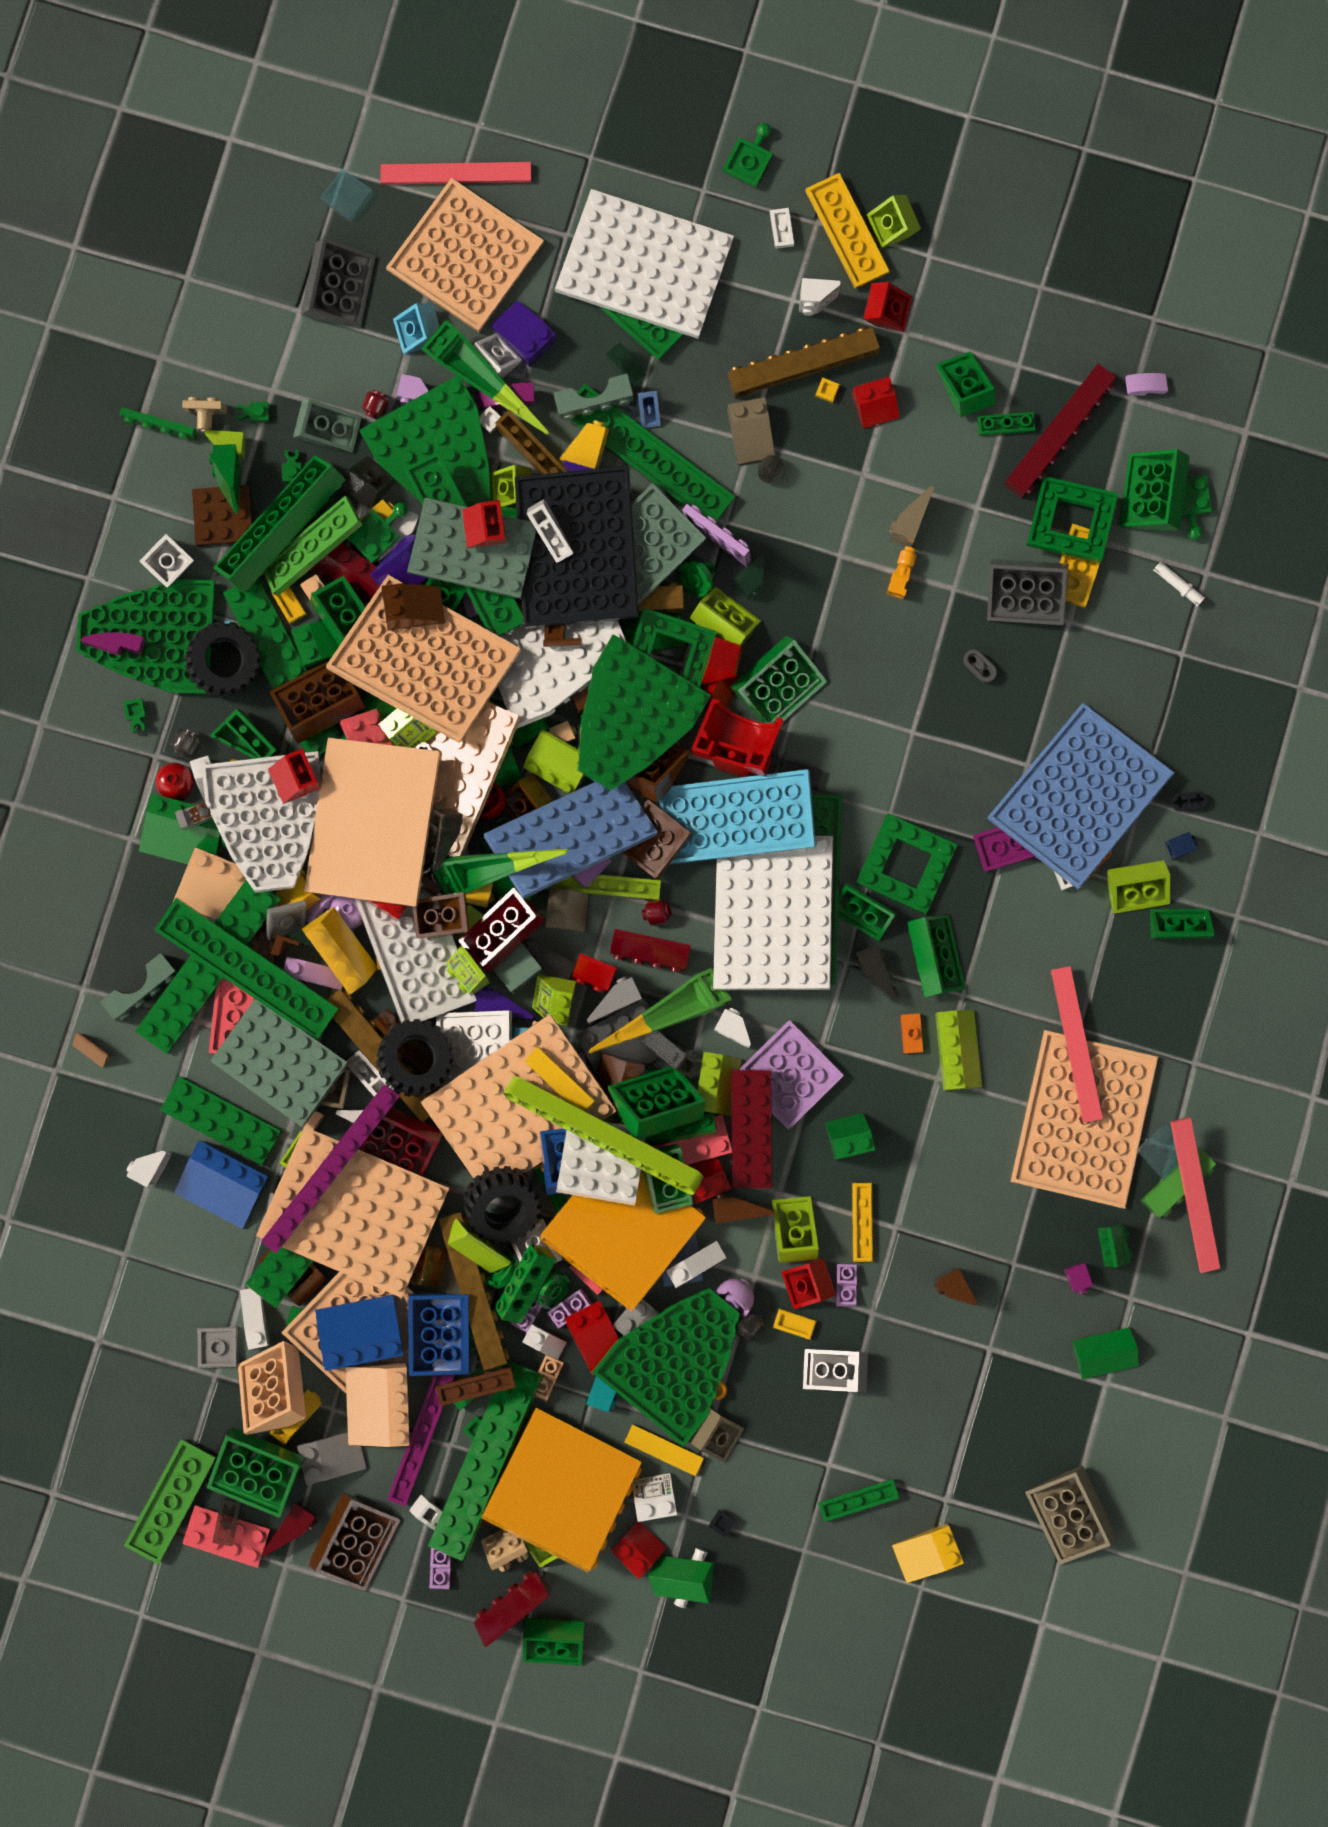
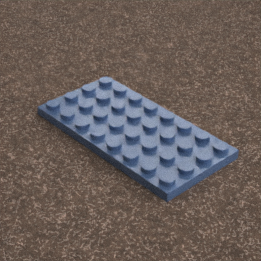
(586, 822)

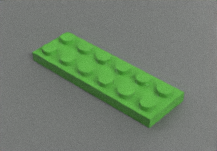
(312, 545)
(170, 1501)

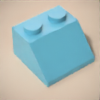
(416, 326)

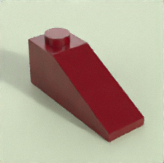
(295, 1524)

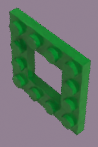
(1098, 499)
(700, 638)
(914, 898)

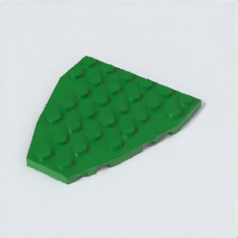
(435, 422)
(167, 622)
(632, 713)
(674, 1362)

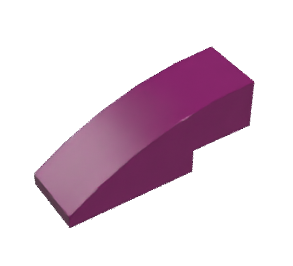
(523, 391)
(115, 642)

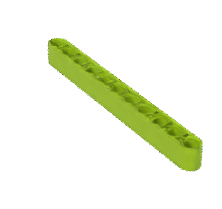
(603, 1135)

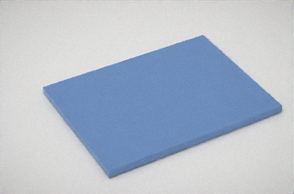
(1080, 796)

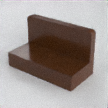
(281, 944)

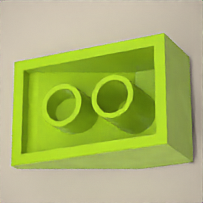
(795, 1229)

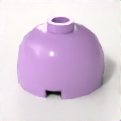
(348, 911)
(737, 1294)

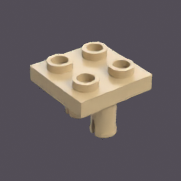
(204, 410)
(503, 1548)

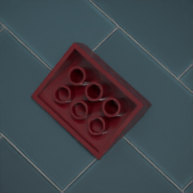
(403, 1141)
(511, 1607)

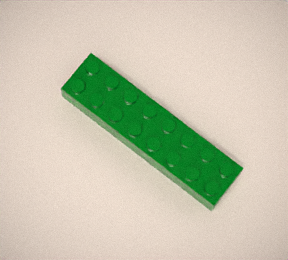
(279, 523)

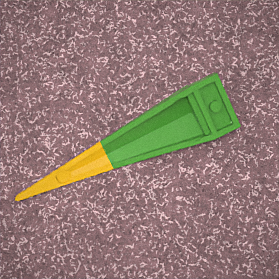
(685, 1003)

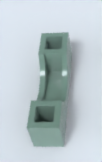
(571, 404)
(158, 973)

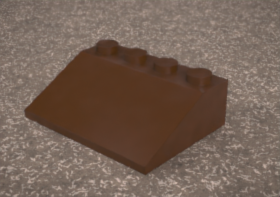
(316, 701)
(353, 1542)

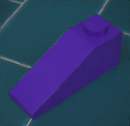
(489, 1000)

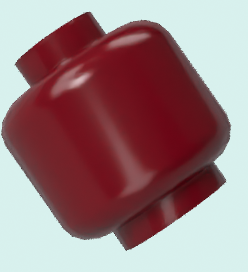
(375, 404)
(657, 912)

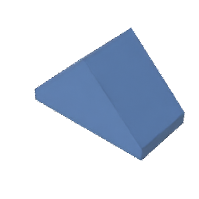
(649, 409)

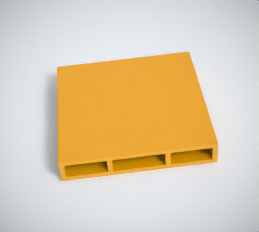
(620, 1243)
(562, 1490)

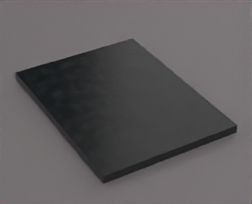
(598, 524)

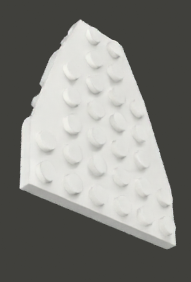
(550, 675)
(259, 830)

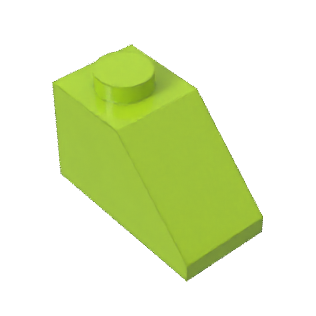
(228, 437)

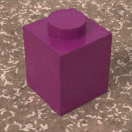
(1078, 1278)

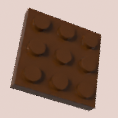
(215, 519)
(659, 851)

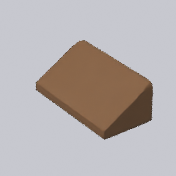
(91, 1050)

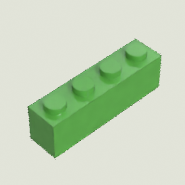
(1171, 1189)

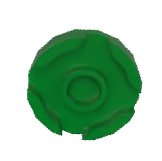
(697, 577)
(502, 1276)
(553, 1290)

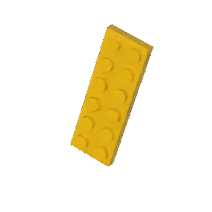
(847, 231)

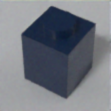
(1181, 845)

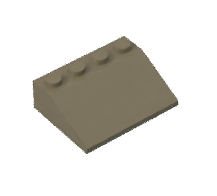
(1071, 1515)

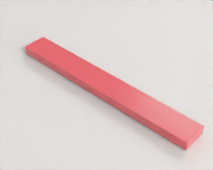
(461, 172)
(1076, 1044)
(1195, 1194)

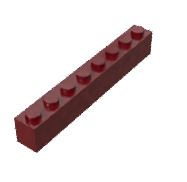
(1060, 430)

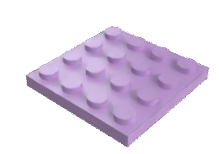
(722, 538)
(798, 1073)

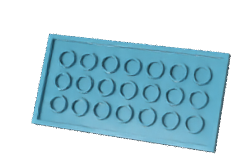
(743, 815)

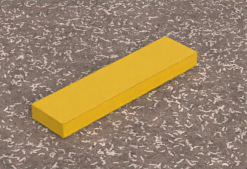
(558, 1079)
(862, 1222)
(663, 1450)

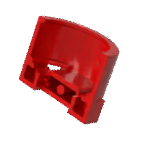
(736, 742)

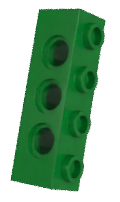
(525, 1283)

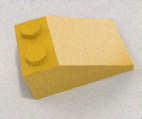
(928, 1553)

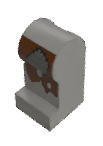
(193, 816)

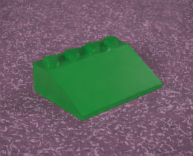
(1154, 490)
(779, 682)
(167, 840)
(657, 1102)
(255, 1472)

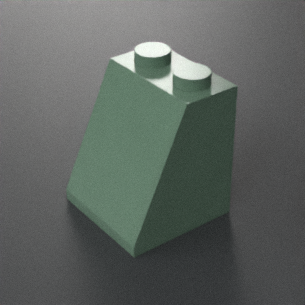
(517, 969)

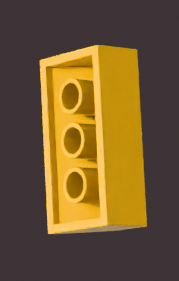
(340, 950)

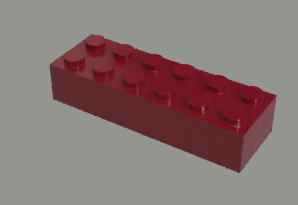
(752, 1128)

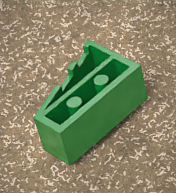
(245, 736)

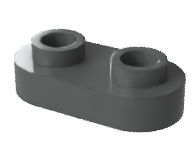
(979, 666)

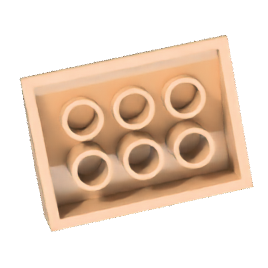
(209, 883)
(271, 1389)
(377, 1404)

